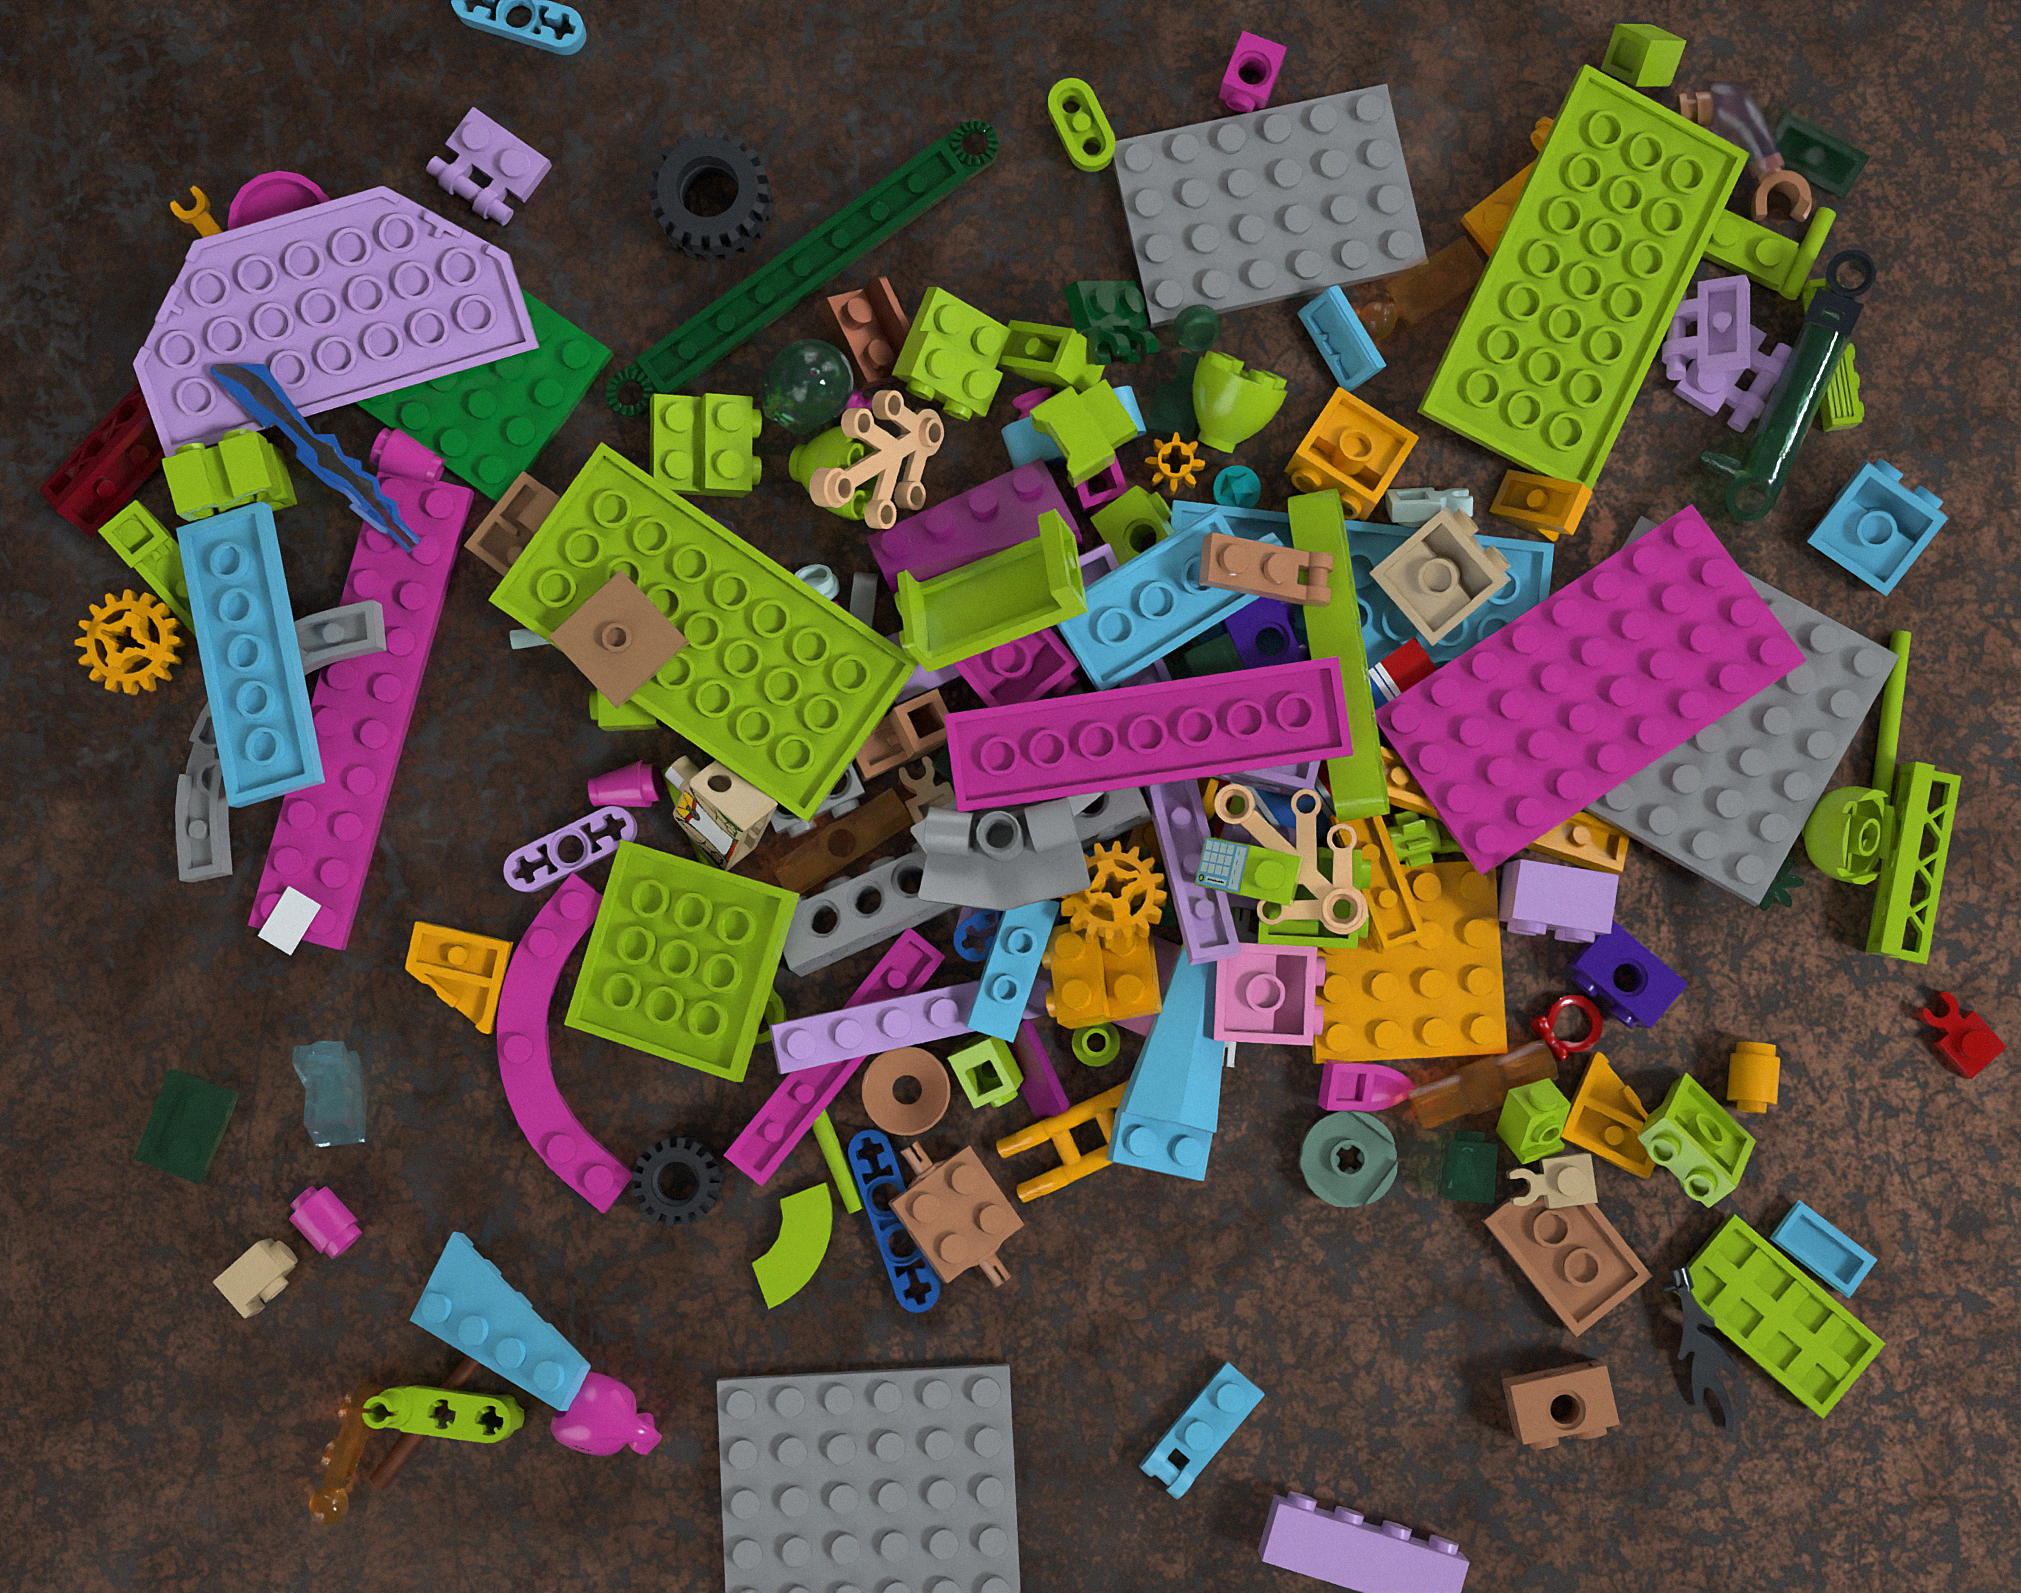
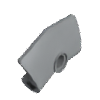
(1036, 866)

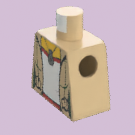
(720, 810)

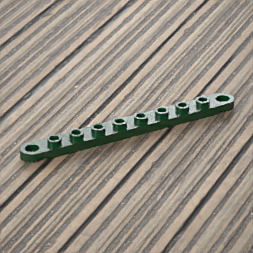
(803, 268)

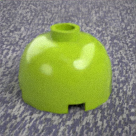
(1850, 833)

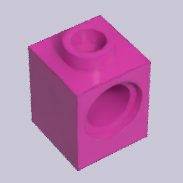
(1256, 55)

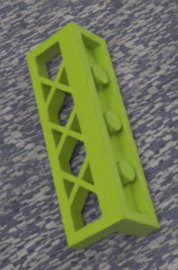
(1898, 872)

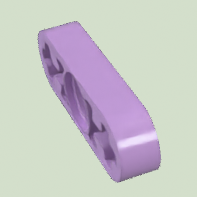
(543, 875)

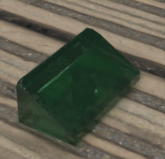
(1819, 152)

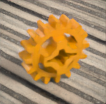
(122, 662)
(1130, 882)

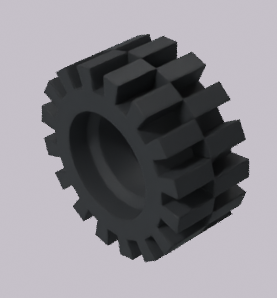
(648, 1188)

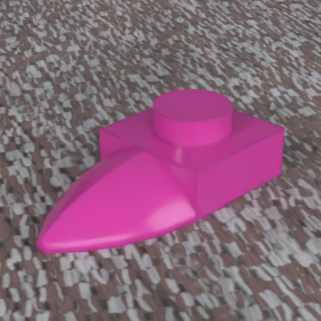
(1361, 1086)

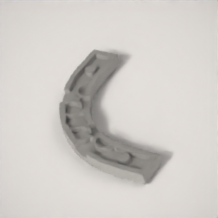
(201, 792)

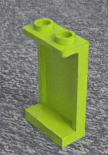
(992, 598)

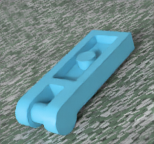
(1202, 1428)

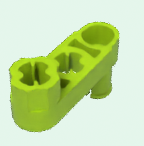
(416, 1407)

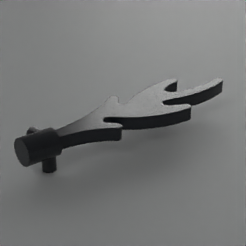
(1708, 1351)

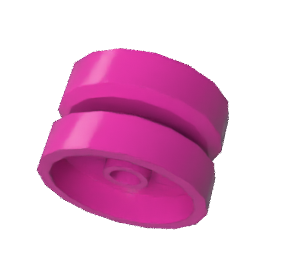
(273, 196)

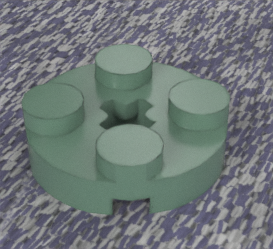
(1376, 1154)

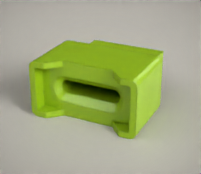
(1085, 428)

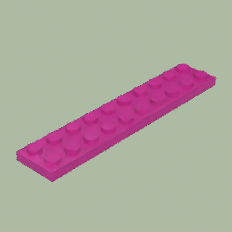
(365, 713)

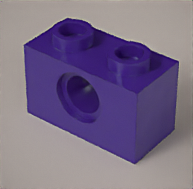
(1259, 617)
(1653, 981)

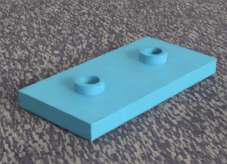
(1150, 606)

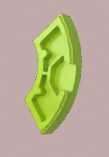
(800, 1244)

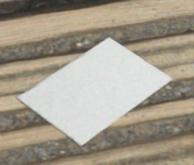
(289, 920)

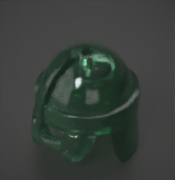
(805, 400)

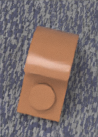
(904, 735)

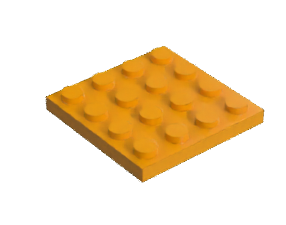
(1430, 994)

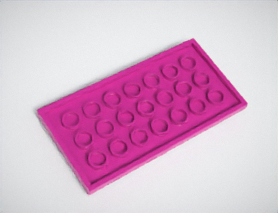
(1587, 689)

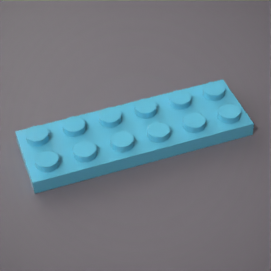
(250, 655)

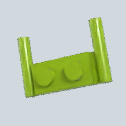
(1765, 254)

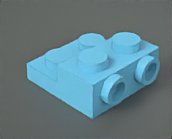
(1878, 525)

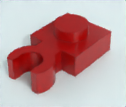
(1964, 1038)

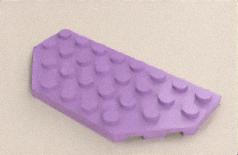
(335, 308)

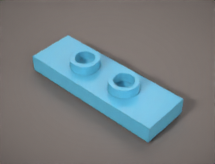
(1011, 969)

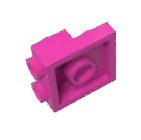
(1022, 670)

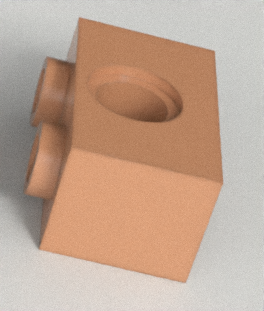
(1531, 1397)

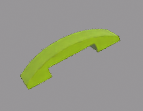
(154, 554)

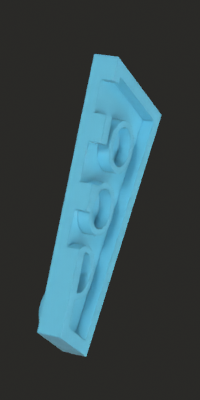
(496, 1326)

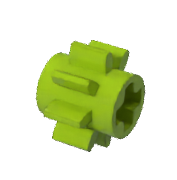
(1414, 838)

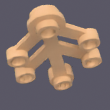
(919, 438)
(1306, 847)

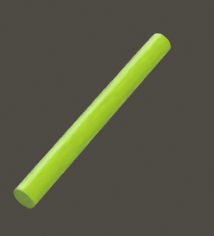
(1891, 715)

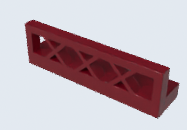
(104, 480)

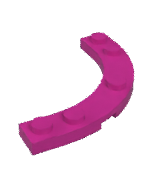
(526, 1053)

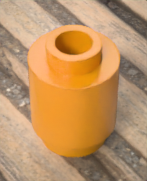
(1753, 1077)

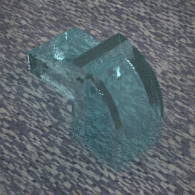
(334, 1093)

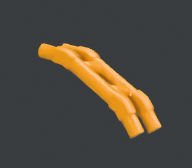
(1058, 1128)

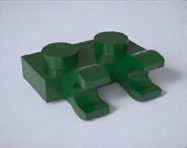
(1111, 316)

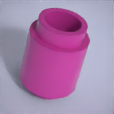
(324, 1221)

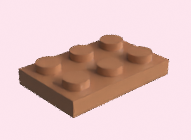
(1568, 1257)

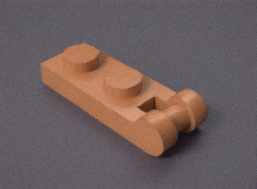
(1265, 570)

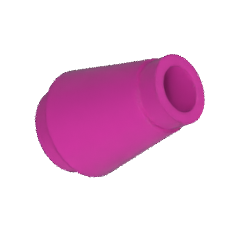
(405, 457)
(628, 786)

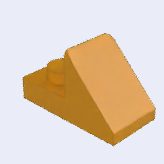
(1540, 504)

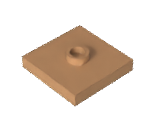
(619, 639)

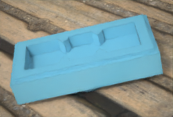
(1341, 338)

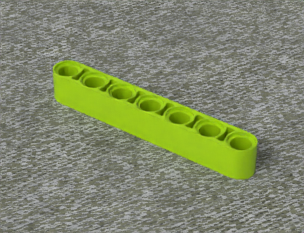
(1334, 631)

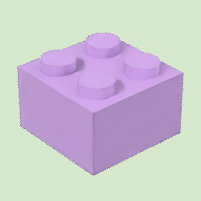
(1556, 898)

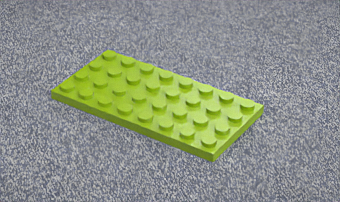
(1583, 280)
(772, 667)

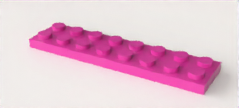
(1148, 734)

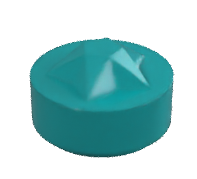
(1236, 487)

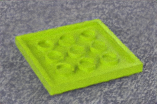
(682, 960)

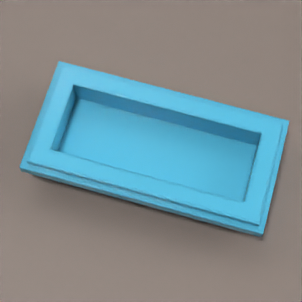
(1823, 1249)

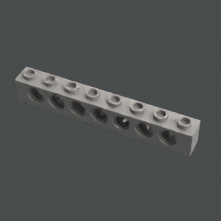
(854, 931)

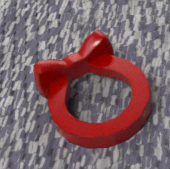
(1544, 1023)

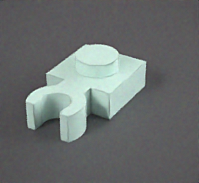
(1418, 505)

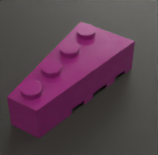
(971, 525)

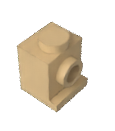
(256, 1276)

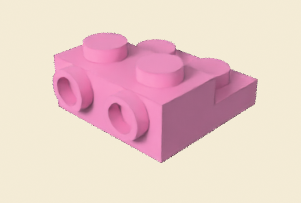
(1269, 995)

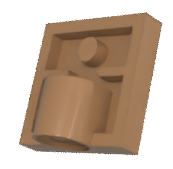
(512, 523)

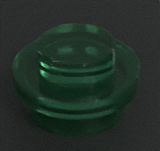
(1197, 327)

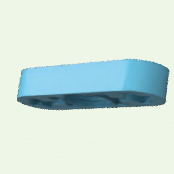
(555, 15)

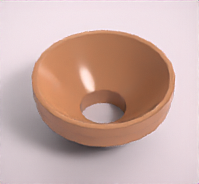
(879, 1096)

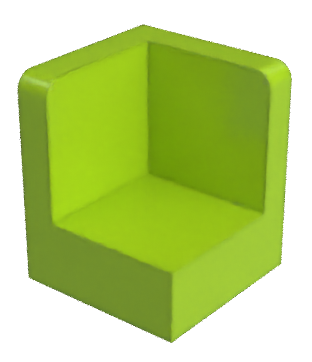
(1643, 55)

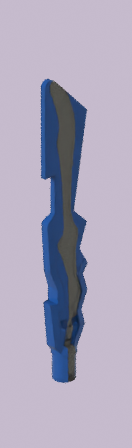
(321, 453)

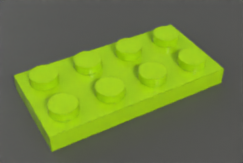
(1780, 1316)

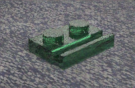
(186, 1125)

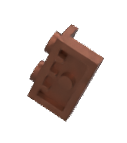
(868, 331)

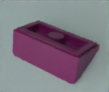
(1040, 1081)

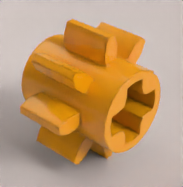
(1185, 457)

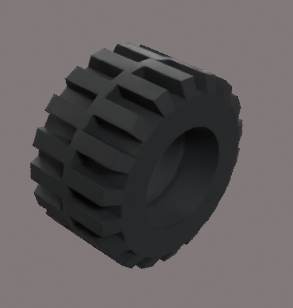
(703, 159)

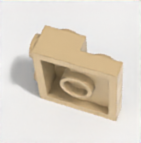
(1442, 574)

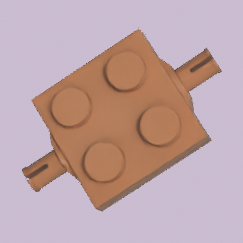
(956, 1213)

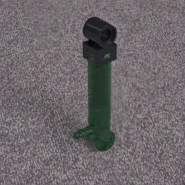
(1798, 392)

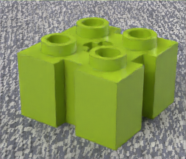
(228, 476)

